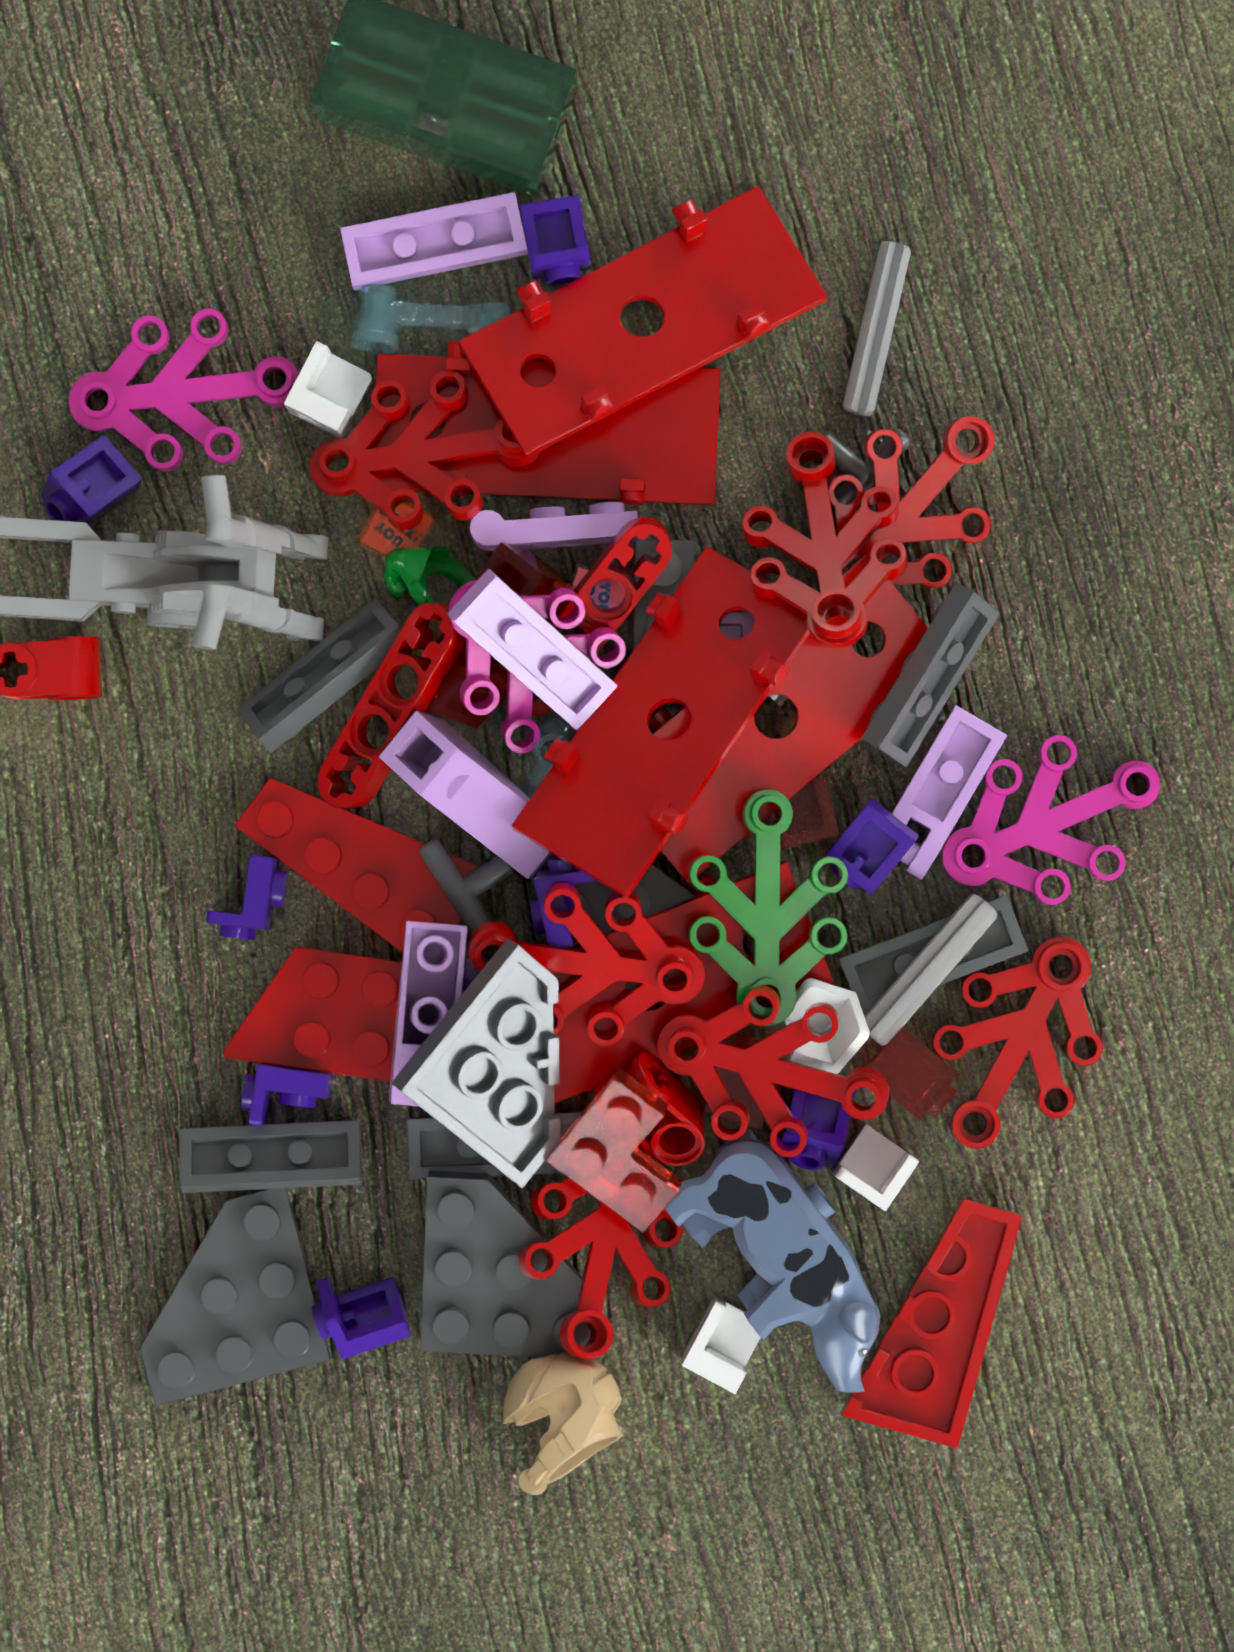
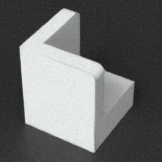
(328, 391)
(851, 1033)
(875, 1167)
(721, 1345)

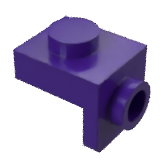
(556, 239)
(555, 872)
(263, 891)
(361, 1317)

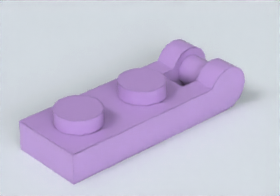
(551, 528)
(946, 783)

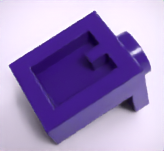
(89, 483)
(871, 846)
(295, 1085)
(826, 1130)

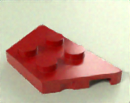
(325, 1016)

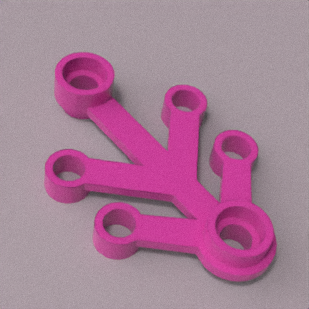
(173, 392)
(518, 694)
(1040, 826)

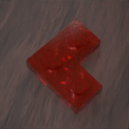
(604, 1156)

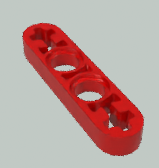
(646, 568)
(384, 700)

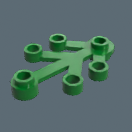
(768, 919)

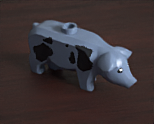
(794, 1248)

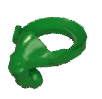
(412, 566)

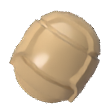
(581, 1412)

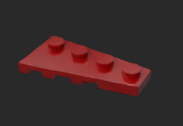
(351, 860)
(937, 1340)

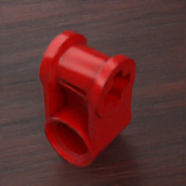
(56, 669)
(680, 1132)

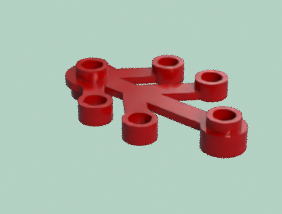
(411, 454)
(908, 524)
(825, 552)
(601, 962)
(1024, 1032)
(762, 1066)
(606, 1234)

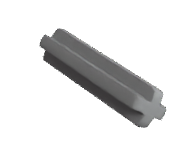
(876, 328)
(929, 968)

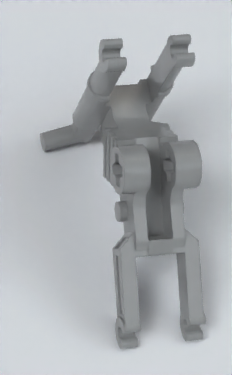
(179, 576)

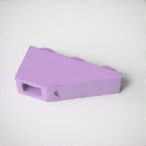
(464, 788)
(427, 989)

